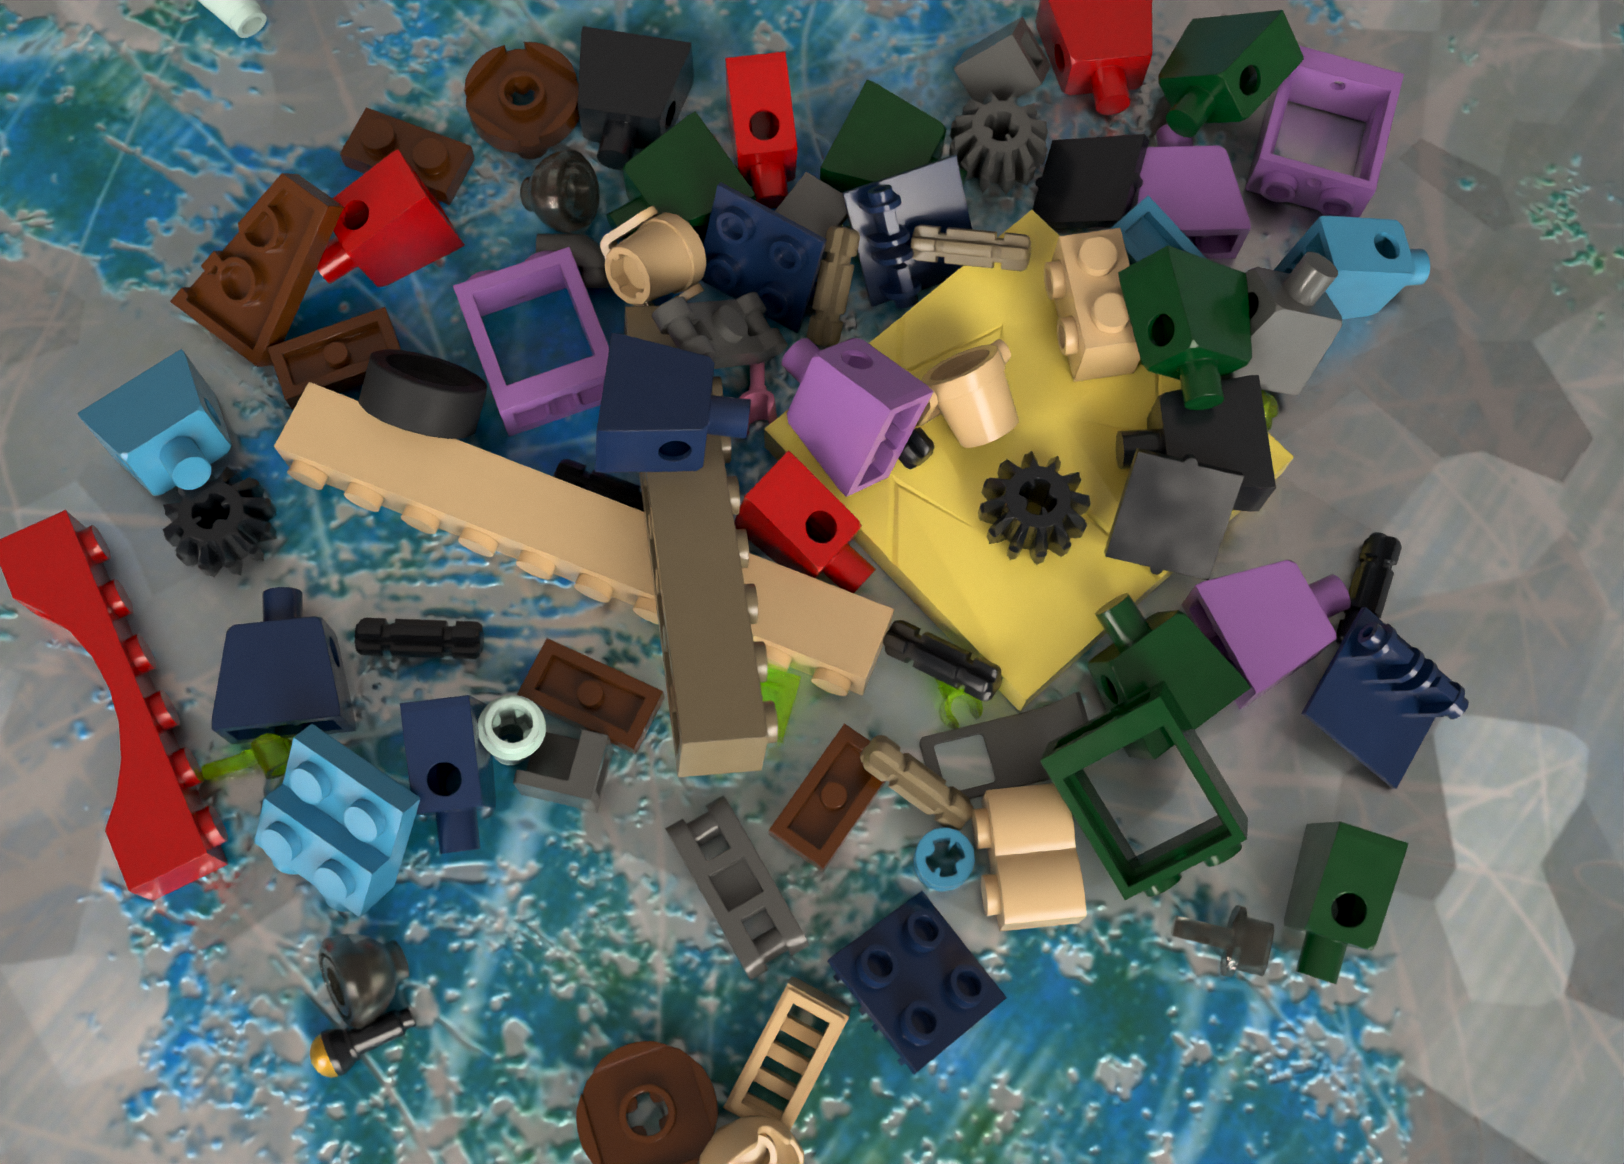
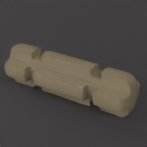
(971, 247)
(833, 285)
(916, 783)

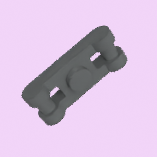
(724, 330)
(737, 887)

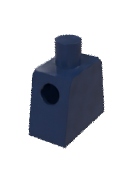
(660, 409)
(281, 675)
(437, 740)

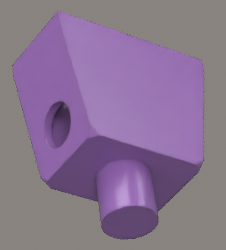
(1196, 192)
(853, 409)
(1267, 621)

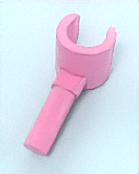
(762, 401)

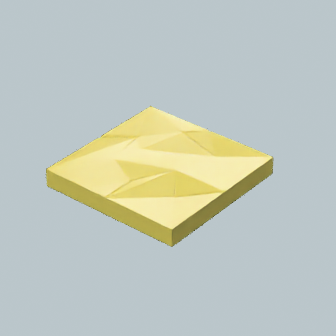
(926, 519)

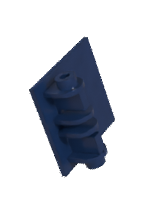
(886, 219)
(761, 253)
(1381, 698)
(916, 981)

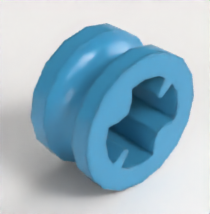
(926, 849)

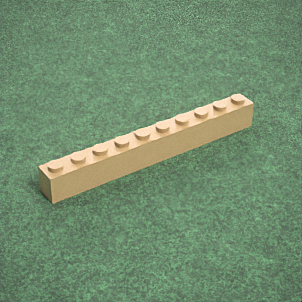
(562, 532)

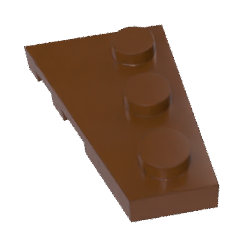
(265, 270)

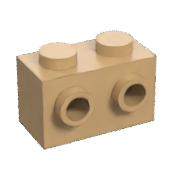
(1091, 305)

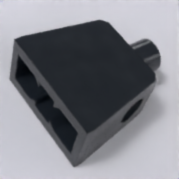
(630, 90)
(1222, 436)

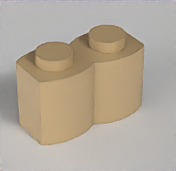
(1030, 857)

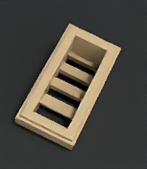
(815, 1002)

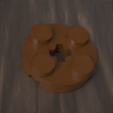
(529, 127)
(613, 1093)

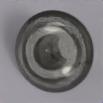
(562, 192)
(361, 975)

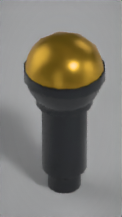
(338, 1049)

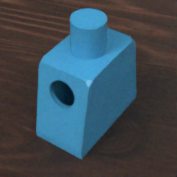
(1369, 258)
(162, 426)

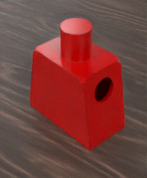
(1098, 47)
(762, 123)
(388, 226)
(795, 504)

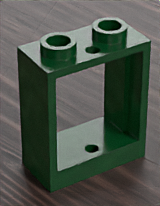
(1112, 730)

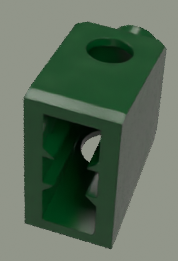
(1227, 68)
(881, 140)
(679, 176)
(1189, 321)
(1159, 650)
(1357, 872)

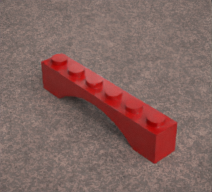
(158, 818)

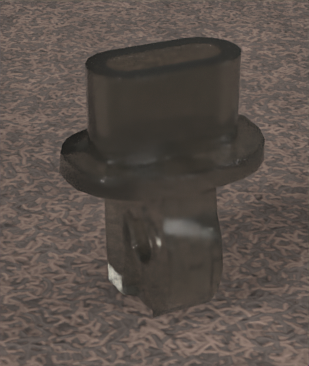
(1243, 943)

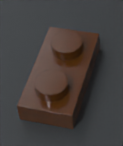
(434, 157)
(332, 355)
(591, 695)
(828, 801)

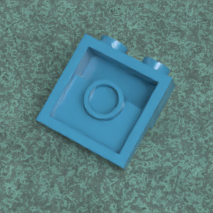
(337, 822)

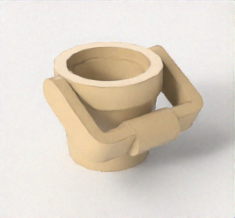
(655, 259)
(972, 394)

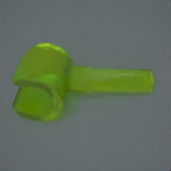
(949, 694)
(266, 750)

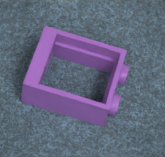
(1364, 95)
(554, 392)

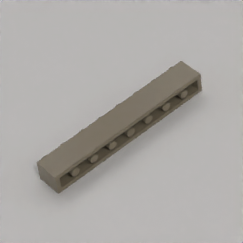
(705, 606)

